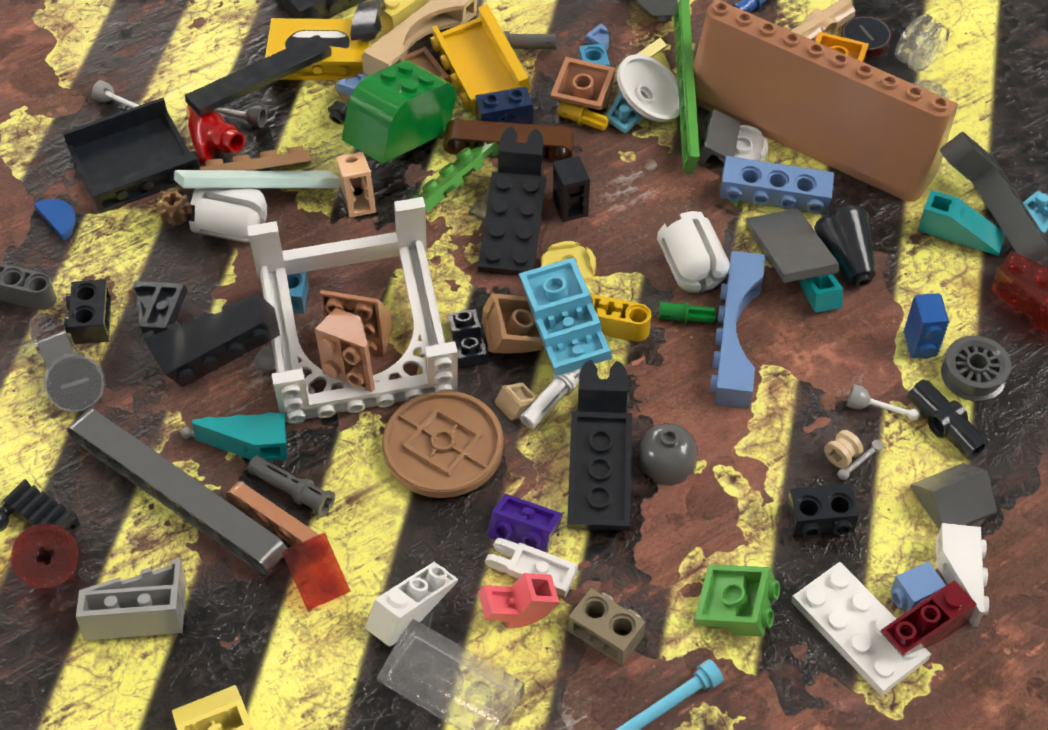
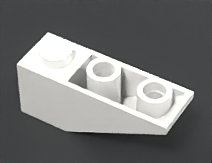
(960, 559)
(408, 601)

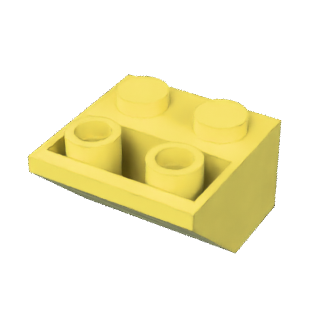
(214, 712)

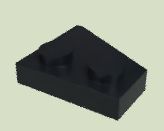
(158, 304)

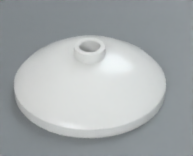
(649, 88)

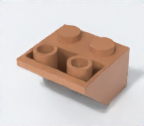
(345, 349)

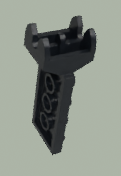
(514, 206)
(600, 452)

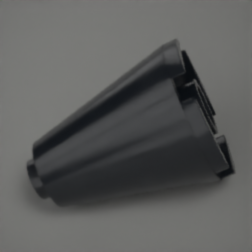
(850, 243)

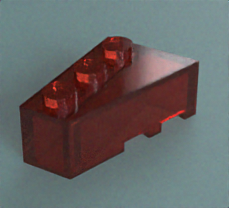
(1024, 287)

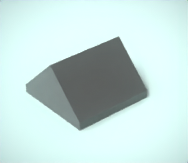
(956, 495)

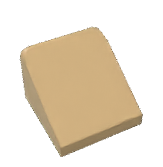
(514, 400)

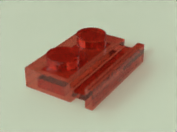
(315, 571)

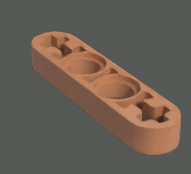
(268, 514)

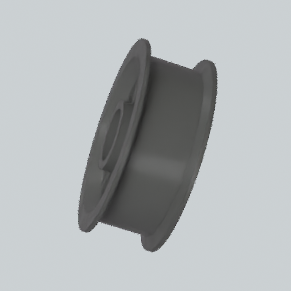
(976, 368)

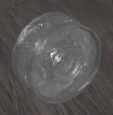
(922, 42)

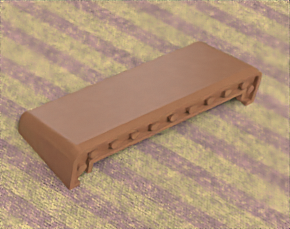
(821, 102)

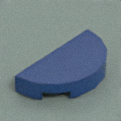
(58, 215)

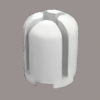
(228, 212)
(694, 253)

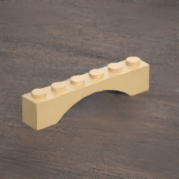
(394, 45)

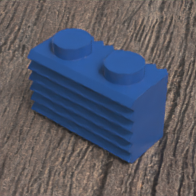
(926, 326)

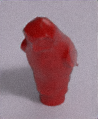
(212, 134)

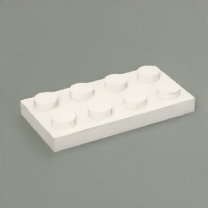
(852, 624)

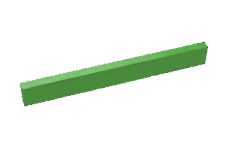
(686, 87)

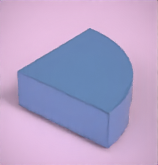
(598, 36)
(347, 86)

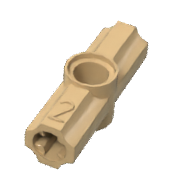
(826, 20)

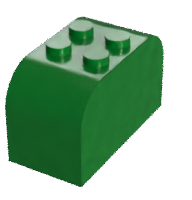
(397, 111)

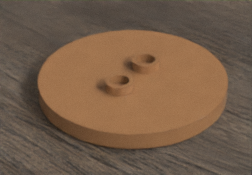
(443, 444)

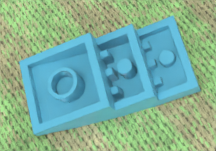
(565, 316)

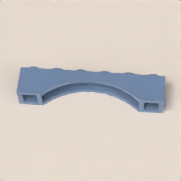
(735, 372)

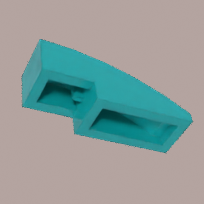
(823, 292)

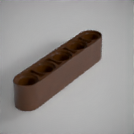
(460, 134)

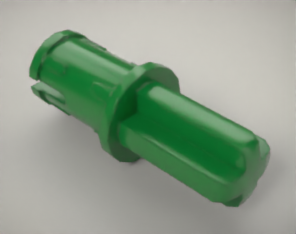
(686, 313)

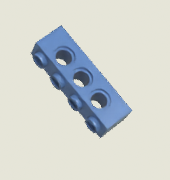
(776, 185)

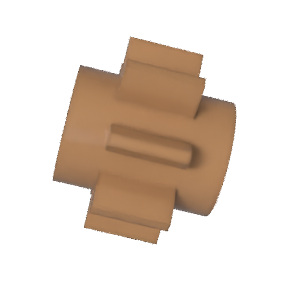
(174, 208)

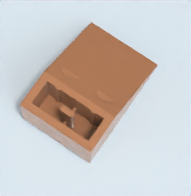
(373, 313)

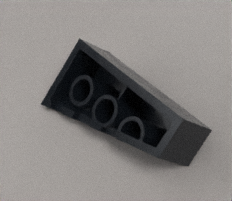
(213, 339)

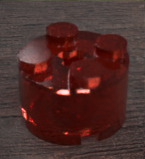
(51, 539)

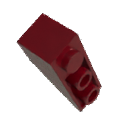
(931, 620)

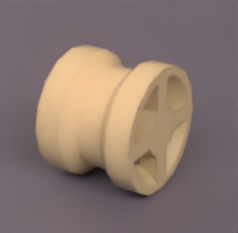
(843, 449)

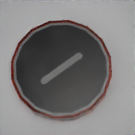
(870, 31)

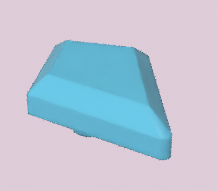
(623, 115)
(1038, 208)

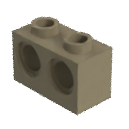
(601, 631)

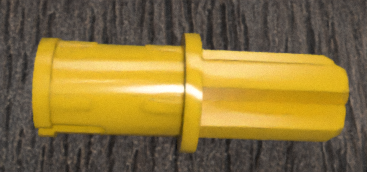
(582, 115)

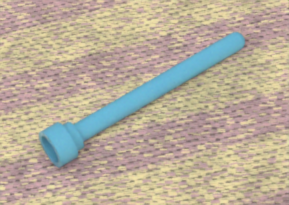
(706, 676)

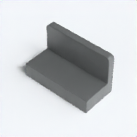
(718, 136)

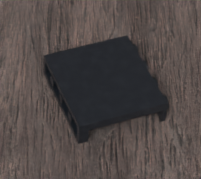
(129, 155)

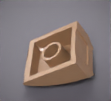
(510, 325)

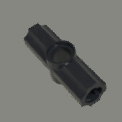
(947, 419)

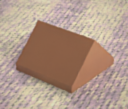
(584, 84)

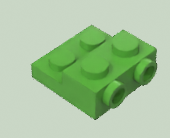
(738, 599)

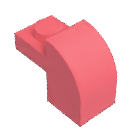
(522, 604)

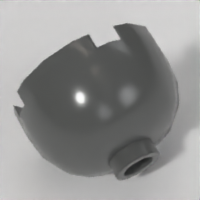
(667, 454)

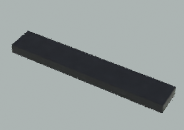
(257, 75)

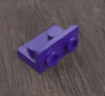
(523, 522)

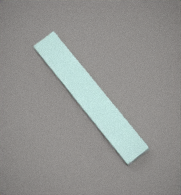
(255, 179)

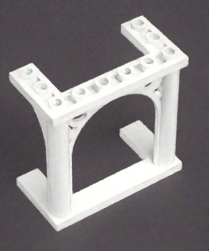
(409, 243)

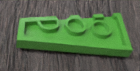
(450, 175)

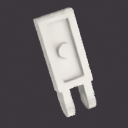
(531, 560)

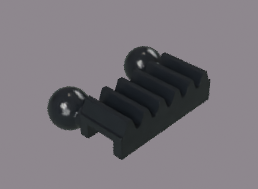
(35, 508)

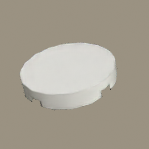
(751, 144)

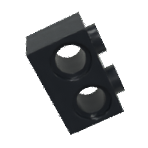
(571, 188)
(88, 311)
(821, 503)

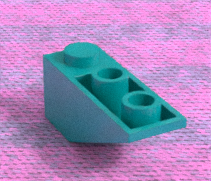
(957, 222)
(245, 435)

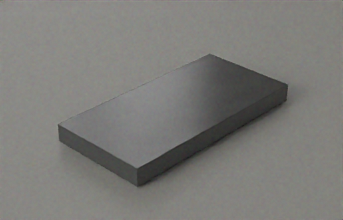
(792, 245)

